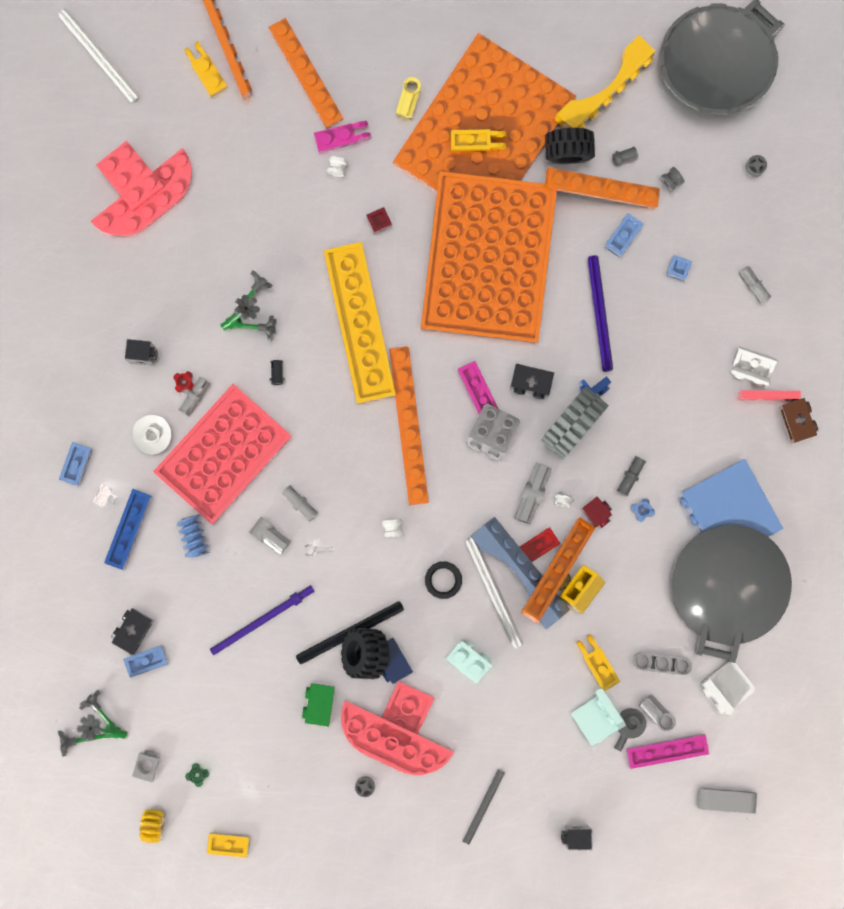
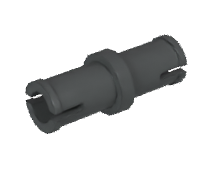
(631, 476)

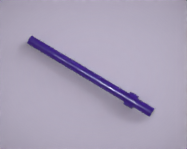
(295, 599)

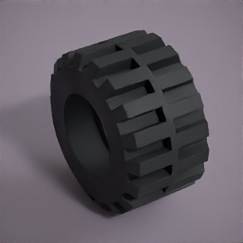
(570, 145)
(365, 653)

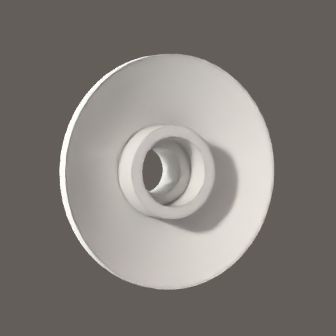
(144, 427)

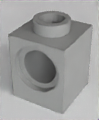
(142, 774)

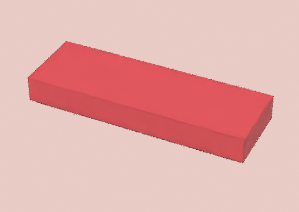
(769, 395)

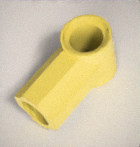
(408, 99)

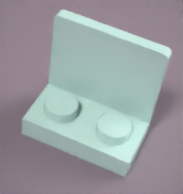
(469, 661)
(598, 718)

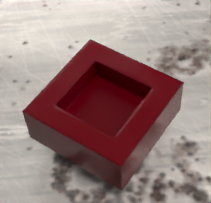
(379, 220)

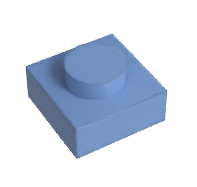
(679, 267)

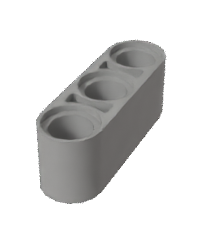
(672, 662)
(727, 800)

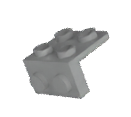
(493, 432)

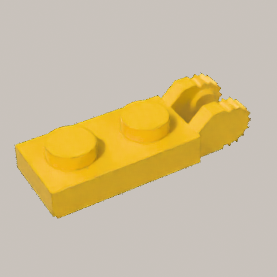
(206, 71)
(476, 140)
(599, 665)

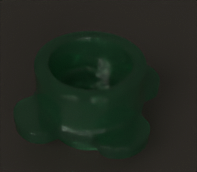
(203, 773)

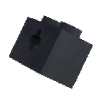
(140, 352)
(541, 377)
(131, 642)
(577, 837)

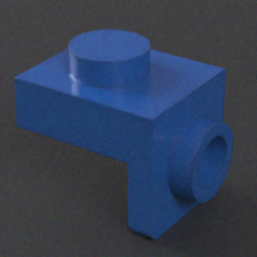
(601, 387)

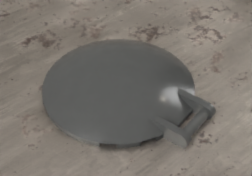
(721, 57)
(731, 587)

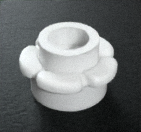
(563, 499)

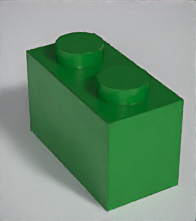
(319, 704)

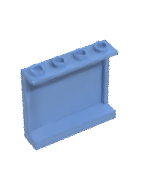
(731, 499)

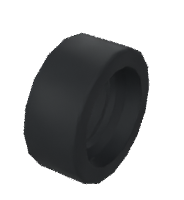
(441, 565)

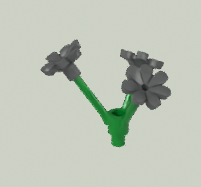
(247, 309)
(91, 726)

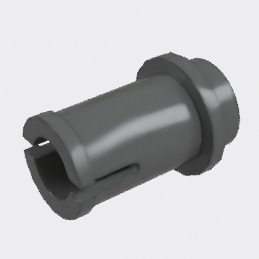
(624, 156)

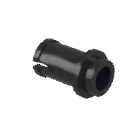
(277, 372)

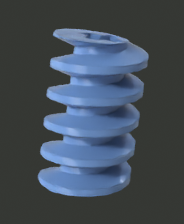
(192, 536)

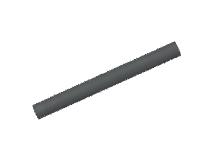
(483, 807)

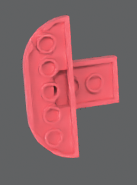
(142, 192)
(395, 735)

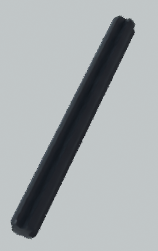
(338, 638)

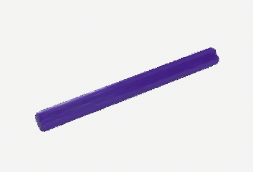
(600, 313)

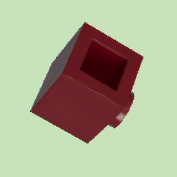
(597, 512)

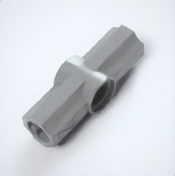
(533, 493)

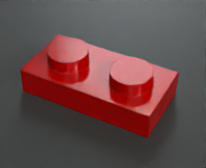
(540, 544)

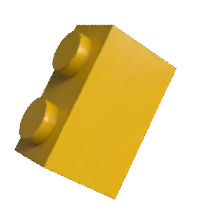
(582, 589)

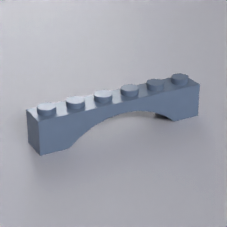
(496, 541)

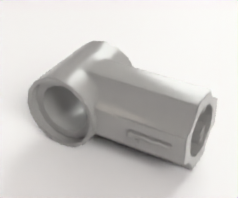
(266, 533)
(656, 712)

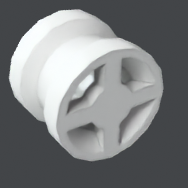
(337, 166)
(392, 528)

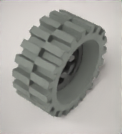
(574, 422)

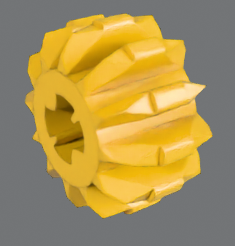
(151, 826)

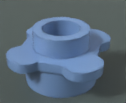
(648, 509)

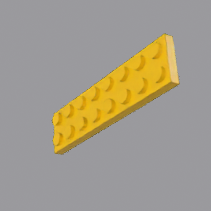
(359, 322)

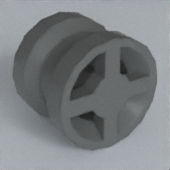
(758, 163)
(672, 179)
(362, 786)

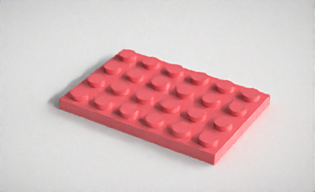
(222, 454)

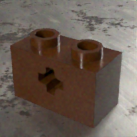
(798, 431)

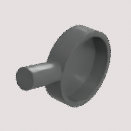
(635, 726)

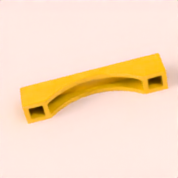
(634, 57)

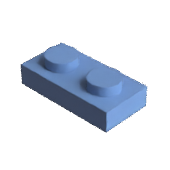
(624, 234)
(75, 464)
(145, 661)

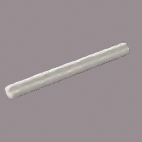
(98, 55)
(494, 593)

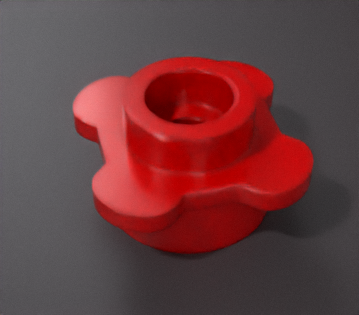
(183, 376)

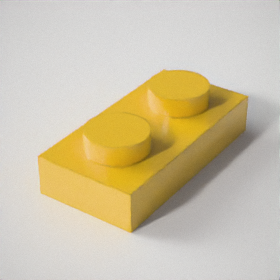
(228, 845)

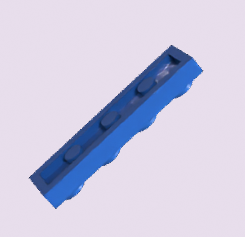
(127, 529)

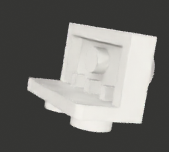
(753, 366)

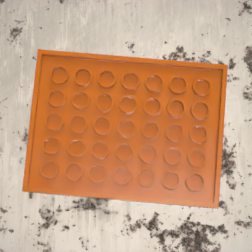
(484, 93)
(488, 257)

